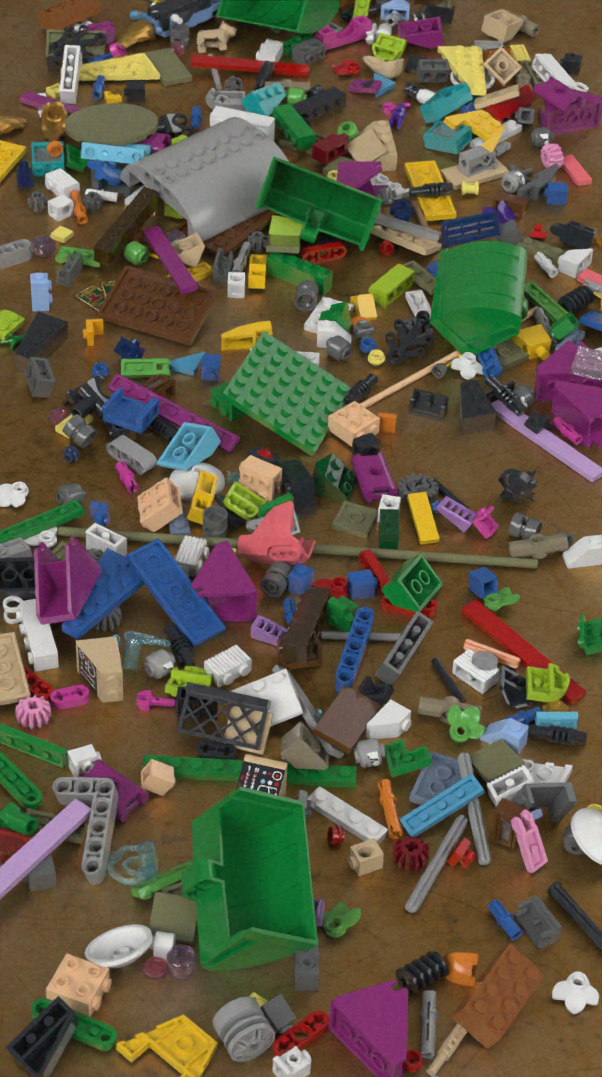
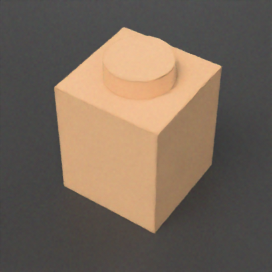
(157, 777)

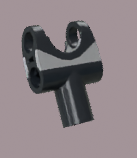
(169, 125)
(92, 398)

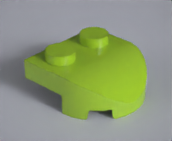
(388, 47)
(9, 323)
(243, 501)
(189, 674)
(546, 684)

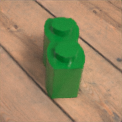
(564, 326)

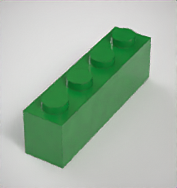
(294, 127)
(297, 270)

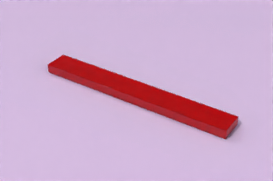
(248, 65)
(515, 644)

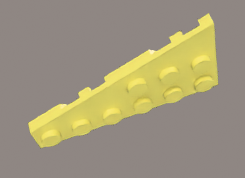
(468, 65)
(121, 68)

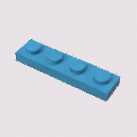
(442, 806)

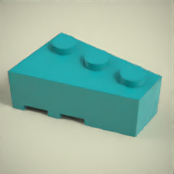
(264, 99)
(445, 102)

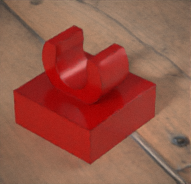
(537, 234)
(461, 854)

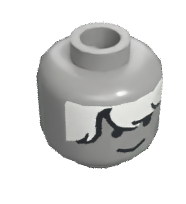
(512, 181)
(159, 664)
(369, 753)

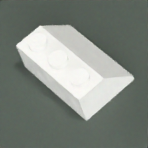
(280, 691)

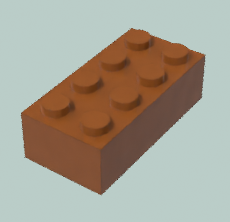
(67, 13)
(498, 995)

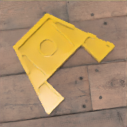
(481, 124)
(177, 1042)

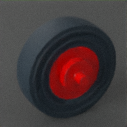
(264, 454)

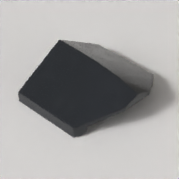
(513, 688)

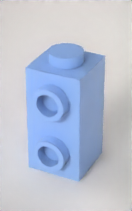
(39, 292)

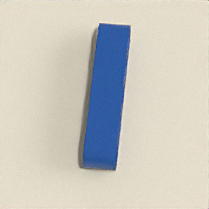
(354, 649)

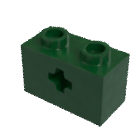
(389, 529)

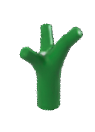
(13, 340)

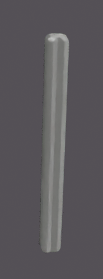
(475, 815)
(436, 864)

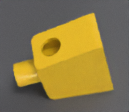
(534, 341)

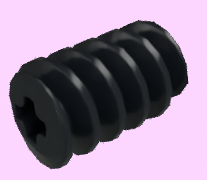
(577, 299)
(420, 971)

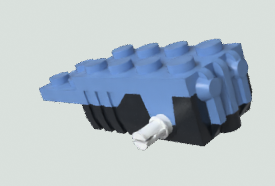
(180, 11)

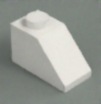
(575, 261)
(329, 329)
(584, 552)
(389, 722)

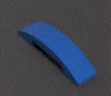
(490, 363)

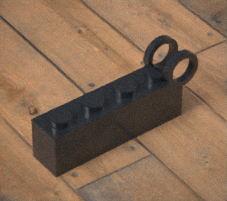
(321, 104)

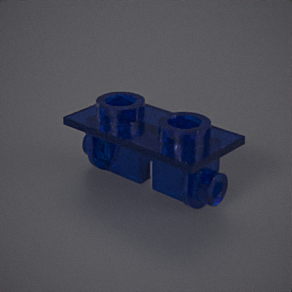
(24, 175)

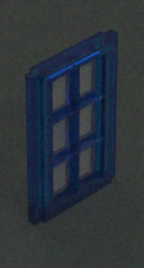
(470, 228)

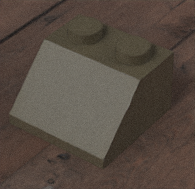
(303, 749)

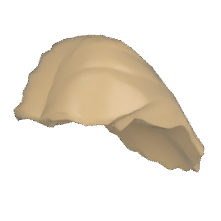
(387, 69)

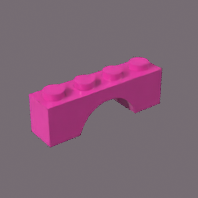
(355, 31)

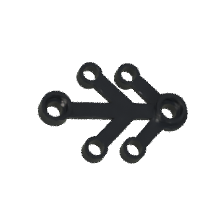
(75, 41)
(408, 341)

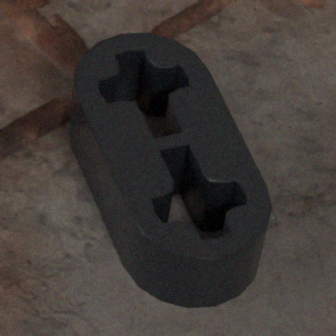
(216, 750)

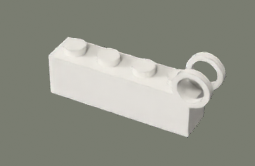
(548, 67)
(70, 74)
(37, 638)

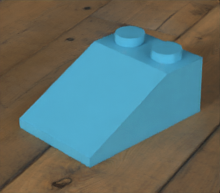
(189, 447)

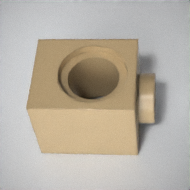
(366, 857)

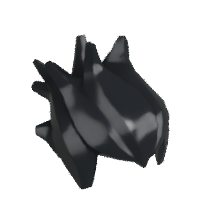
(517, 485)

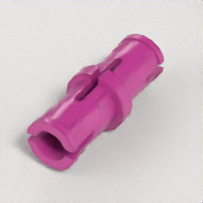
(567, 430)
(127, 477)

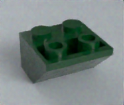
(333, 479)

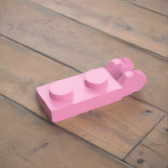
(529, 841)

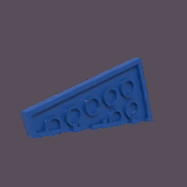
(111, 589)

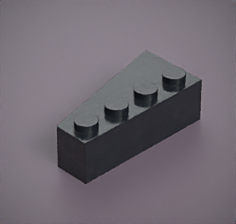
(41, 339)

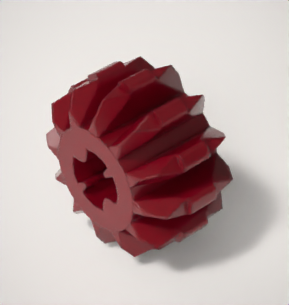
(410, 853)

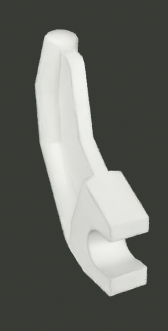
(372, 35)

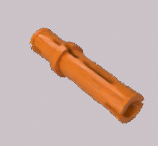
(79, 210)
(388, 802)

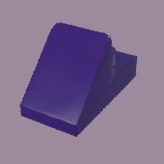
(505, 213)

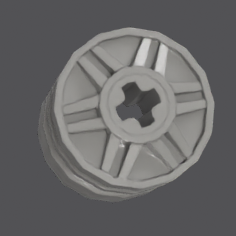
(243, 1029)

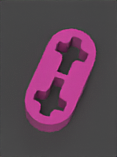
(117, 50)
(69, 697)

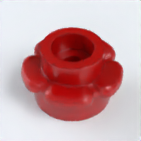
(386, 248)
(335, 835)
(414, 1056)

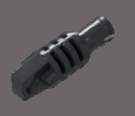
(347, 14)
(264, 75)
(430, 190)
(361, 389)
(506, 396)
(164, 428)
(180, 645)
(558, 735)

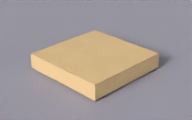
(243, 725)

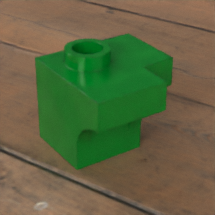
(338, 313)
(341, 613)

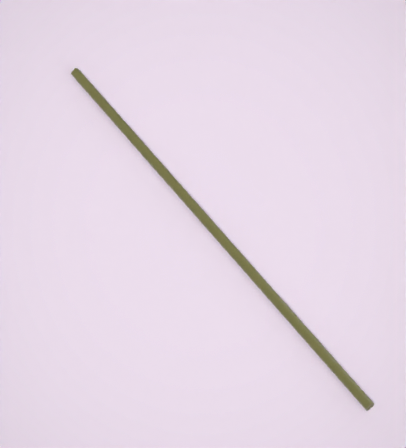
(328, 549)

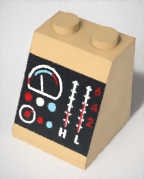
(101, 667)
(263, 775)

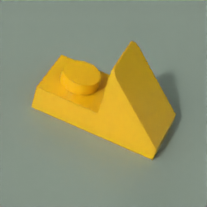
(364, 306)

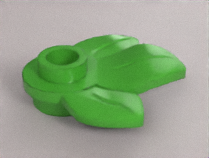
(504, 597)
(465, 720)
(340, 919)

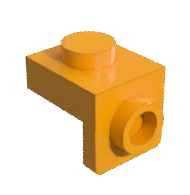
(93, 327)

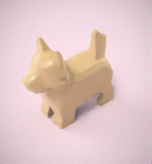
(215, 38)

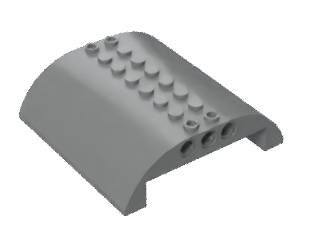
(210, 175)

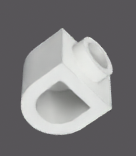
(162, 943)

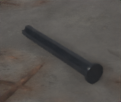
(576, 912)

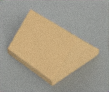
(502, 66)
(189, 249)

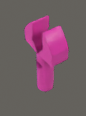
(389, 107)
(146, 700)

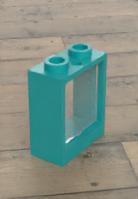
(445, 139)
(43, 162)

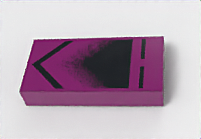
(365, 86)

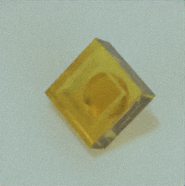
(557, 706)

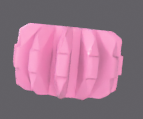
(552, 154)
(33, 712)

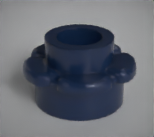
(71, 454)

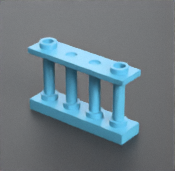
(122, 154)

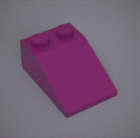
(422, 32)

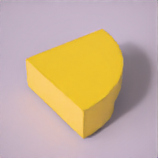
(111, 98)

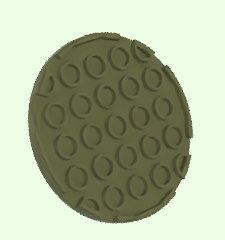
(111, 124)

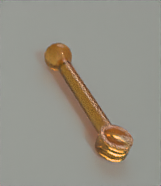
(78, 863)

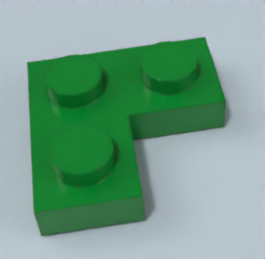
(403, 761)

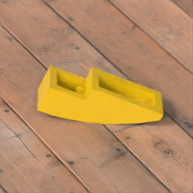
(257, 271)
(244, 336)
(202, 496)

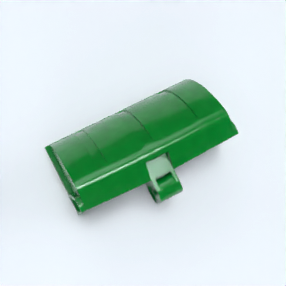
(287, 15)
(318, 203)
(480, 294)
(251, 881)

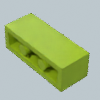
(392, 285)

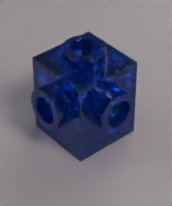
(401, 209)
(129, 349)

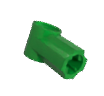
(13, 818)

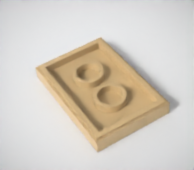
(496, 97)
(366, 147)

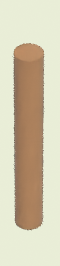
(420, 216)

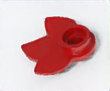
(347, 68)
(338, 586)

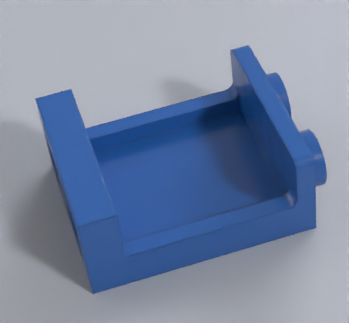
(129, 412)

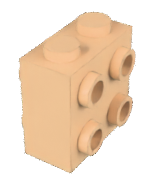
(353, 422)
(261, 478)
(159, 505)
(79, 984)

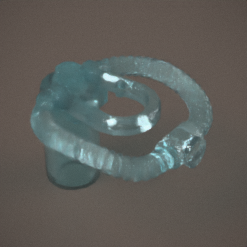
(133, 645)
(147, 858)

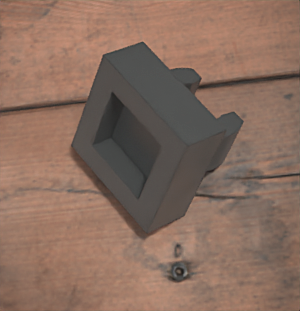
(309, 805)

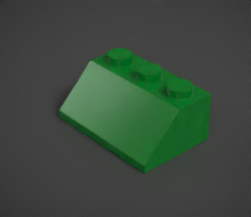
(412, 584)

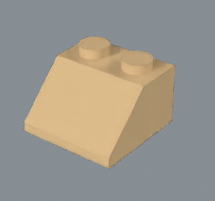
(501, 25)

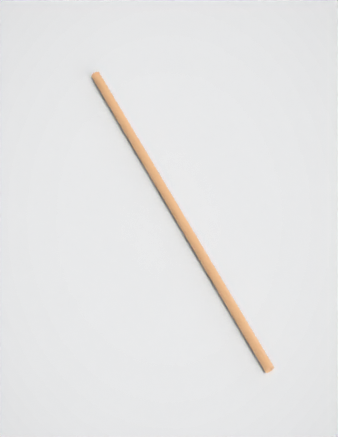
(419, 374)

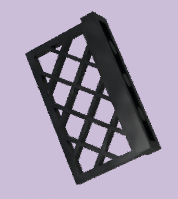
(229, 698)

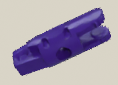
(398, 116)

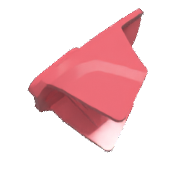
(274, 539)

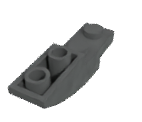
(535, 188)

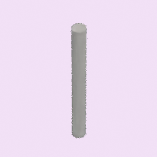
(216, 77)
(373, 637)

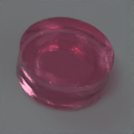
(177, 47)
(58, 415)
(155, 968)

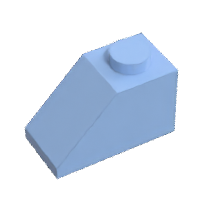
(395, 6)
(510, 731)

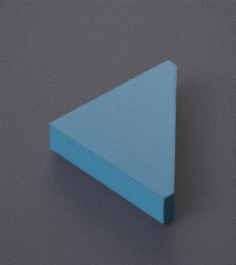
(387, 84)
(188, 364)

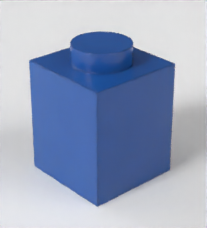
(556, 193)
(211, 367)
(300, 578)
(482, 582)
(361, 584)

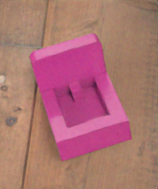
(484, 522)

